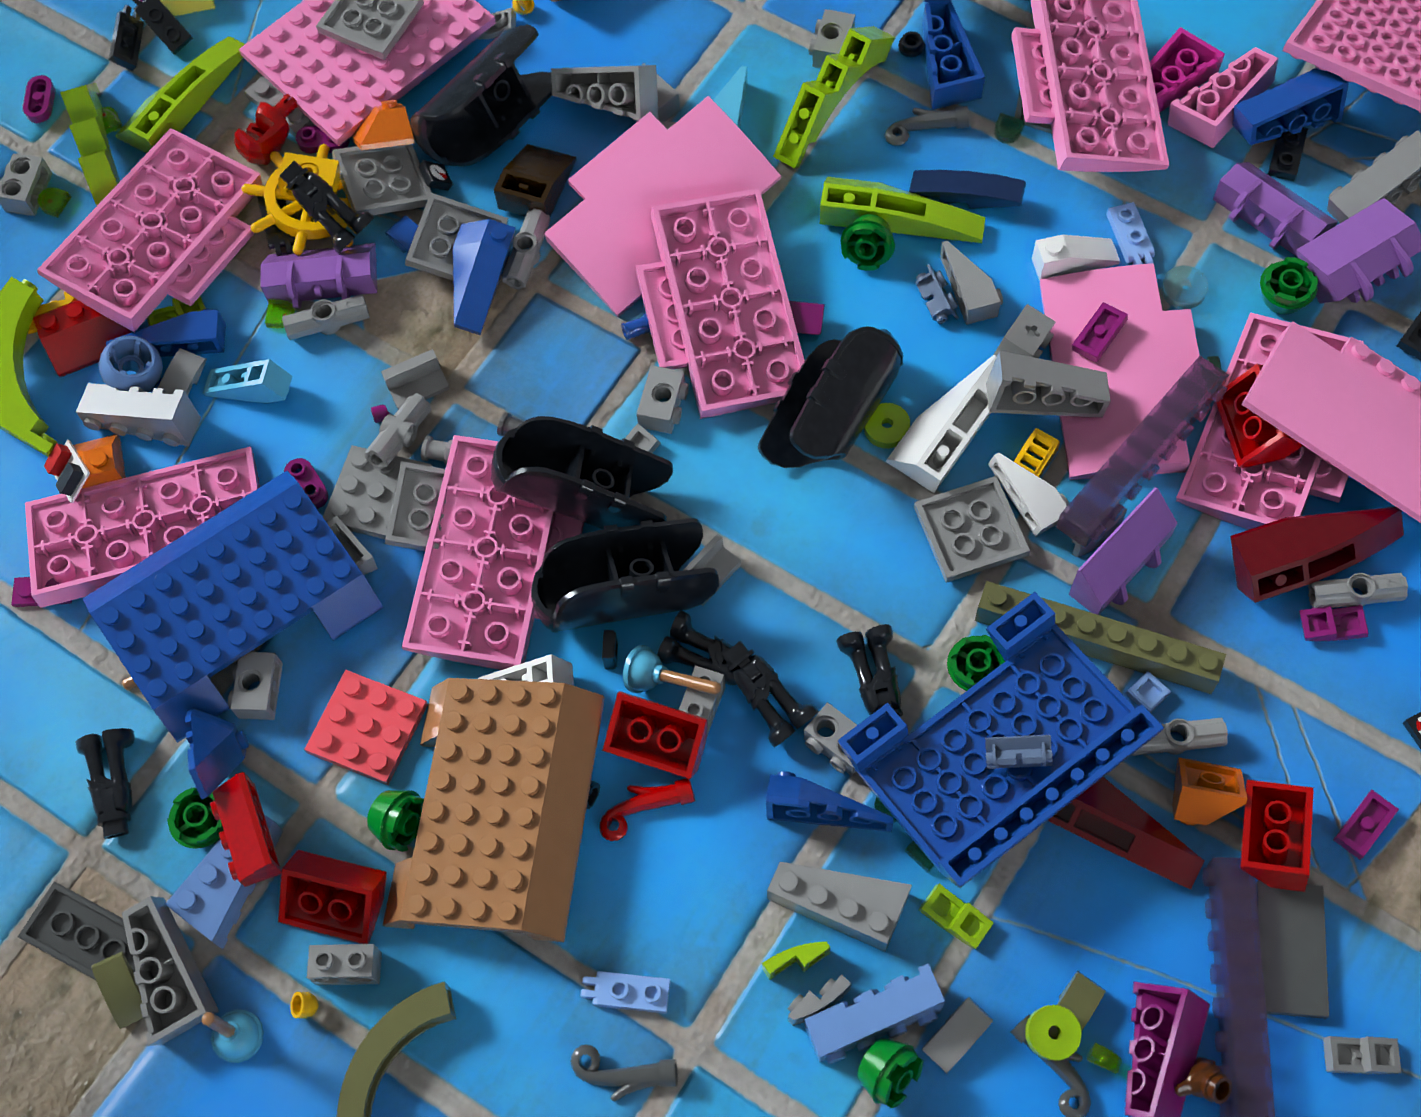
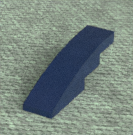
(974, 188)

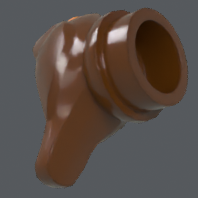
(1205, 1081)

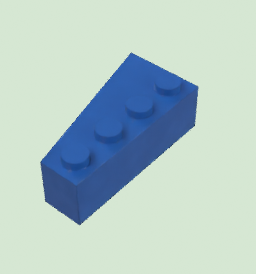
(950, 59)
(1292, 105)

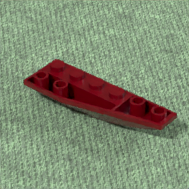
(1309, 548)
(1124, 828)

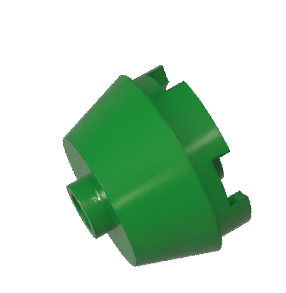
(867, 242)
(1288, 285)
(973, 660)
(395, 818)
(193, 821)
(888, 1071)

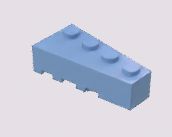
(210, 895)
(875, 1015)

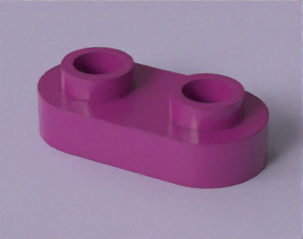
(36, 103)
(311, 137)
(308, 480)

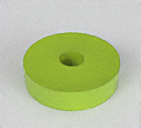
(887, 437)
(1068, 1032)

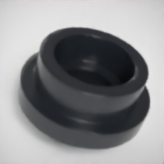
(911, 44)

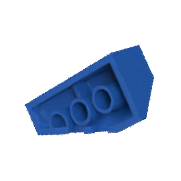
(477, 268)
(213, 750)
(803, 801)

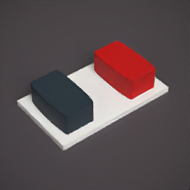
(68, 469)

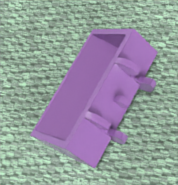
(1271, 207)
(1362, 252)
(320, 274)
(1124, 554)

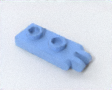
(1131, 234)
(628, 992)

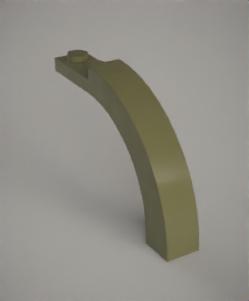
(384, 1042)

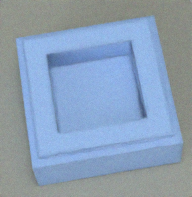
(1148, 692)

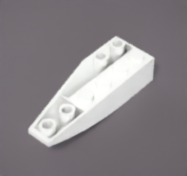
(944, 431)

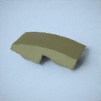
(119, 989)
(1081, 998)

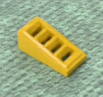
(1041, 445)

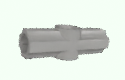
(521, 260)
(313, 320)
(398, 431)
(1374, 589)
(1196, 735)

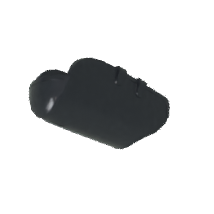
(482, 103)
(831, 398)
(578, 472)
(621, 575)

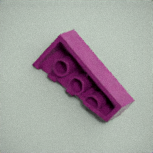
(1163, 1048)

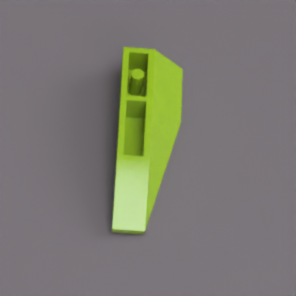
(182, 96)
(905, 212)

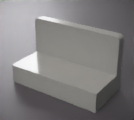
(415, 375)
(716, 557)

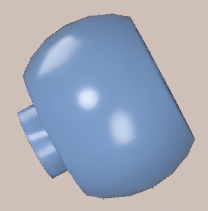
(127, 355)

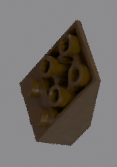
(533, 180)

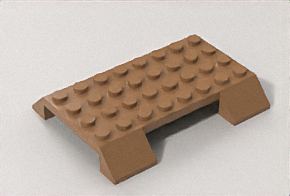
(500, 808)

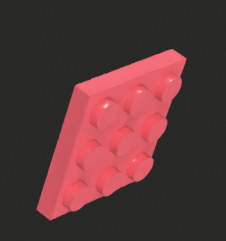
(366, 727)

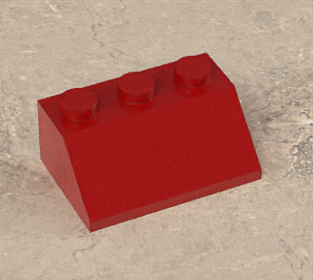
(75, 336)
(1249, 435)
(656, 735)
(245, 831)
(1277, 834)
(331, 896)

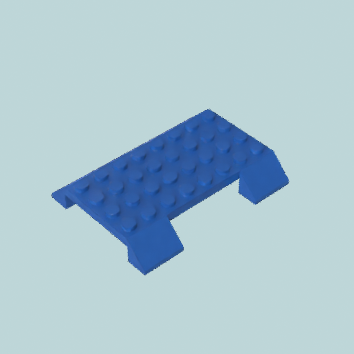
(225, 595)
(939, 773)

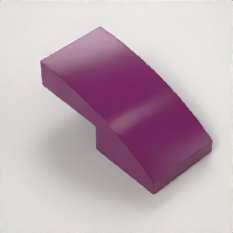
(1333, 624)

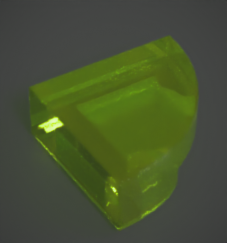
(1104, 1058)

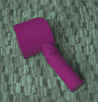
(379, 413)

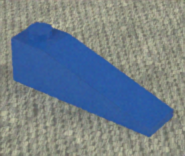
(194, 331)

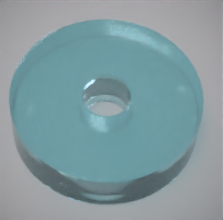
(1181, 297)

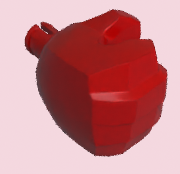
(267, 133)

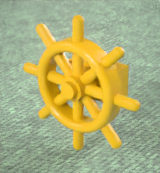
(276, 189)

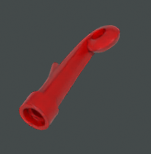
(647, 799)

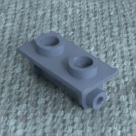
(942, 303)
(1018, 751)

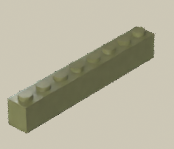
(1117, 641)

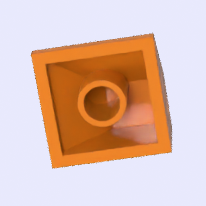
(384, 127)
(103, 460)
(1206, 791)

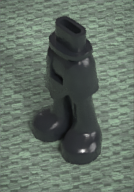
(315, 195)
(683, 632)
(755, 681)
(884, 686)
(109, 797)

